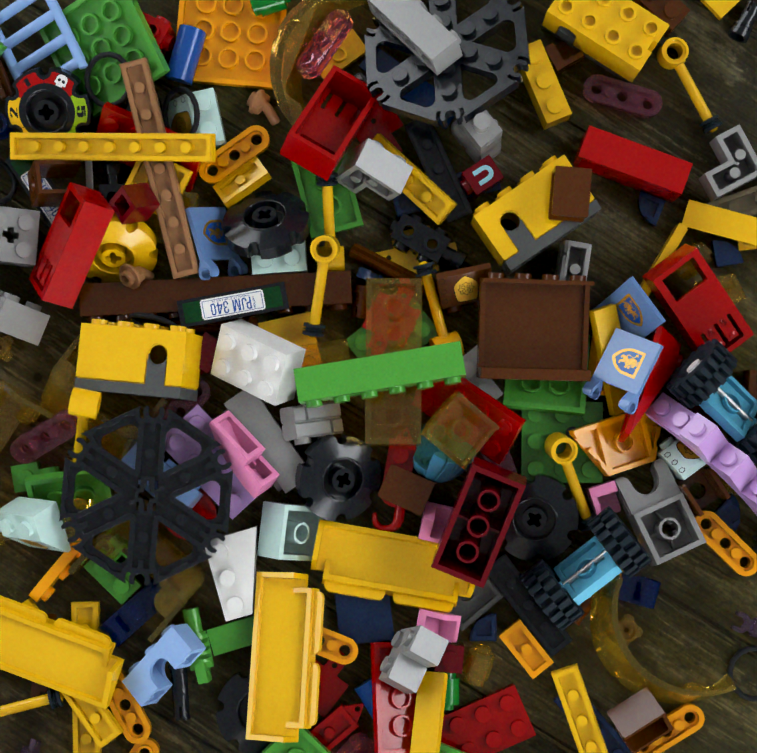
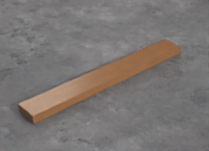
(161, 174)

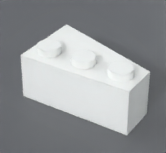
(235, 571)

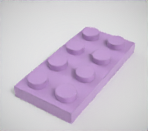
(184, 448)

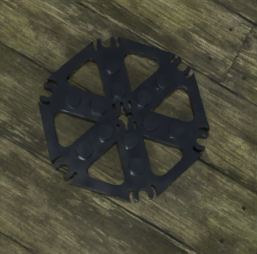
(449, 83)
(125, 480)

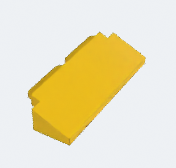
(384, 563)
(58, 653)
(283, 657)

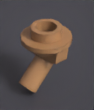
(259, 102)
(133, 276)

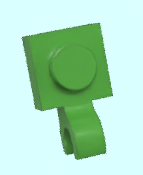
(20, 471)

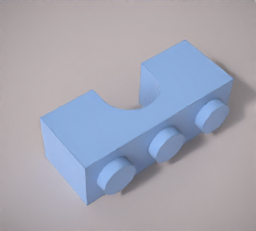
(148, 677)

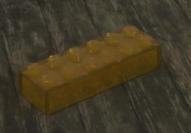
(394, 325)

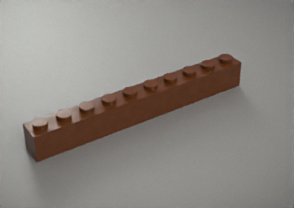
(160, 296)

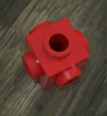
(162, 32)

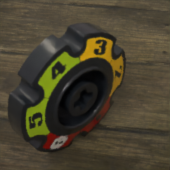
(56, 90)

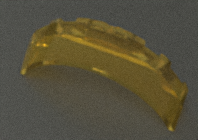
(292, 39)
(621, 663)

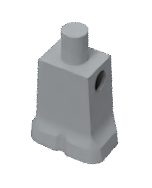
(479, 136)

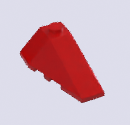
(667, 362)

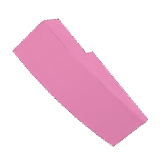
(244, 454)

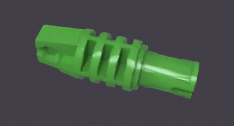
(205, 660)

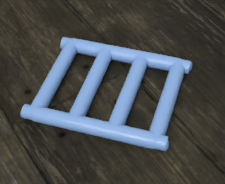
(66, 37)

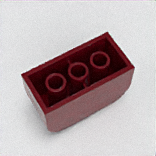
(478, 522)

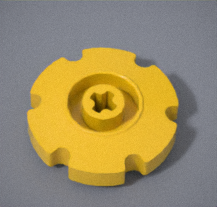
(122, 245)

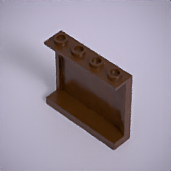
(533, 328)

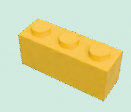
(545, 88)

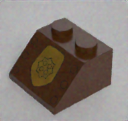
(460, 287)

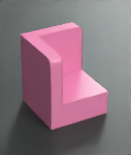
(602, 496)
(433, 521)
(441, 623)

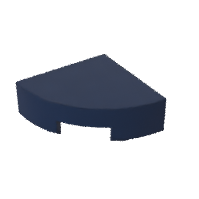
(650, 207)
(725, 254)
(364, 273)
(729, 512)
(484, 628)

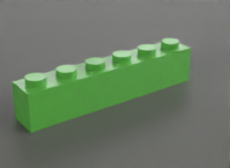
(380, 373)

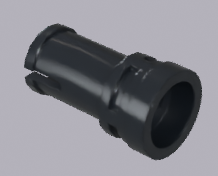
(742, 27)

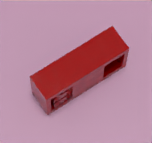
(320, 137)
(632, 164)
(71, 245)
(700, 306)

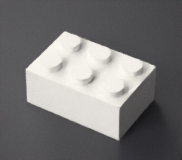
(257, 361)

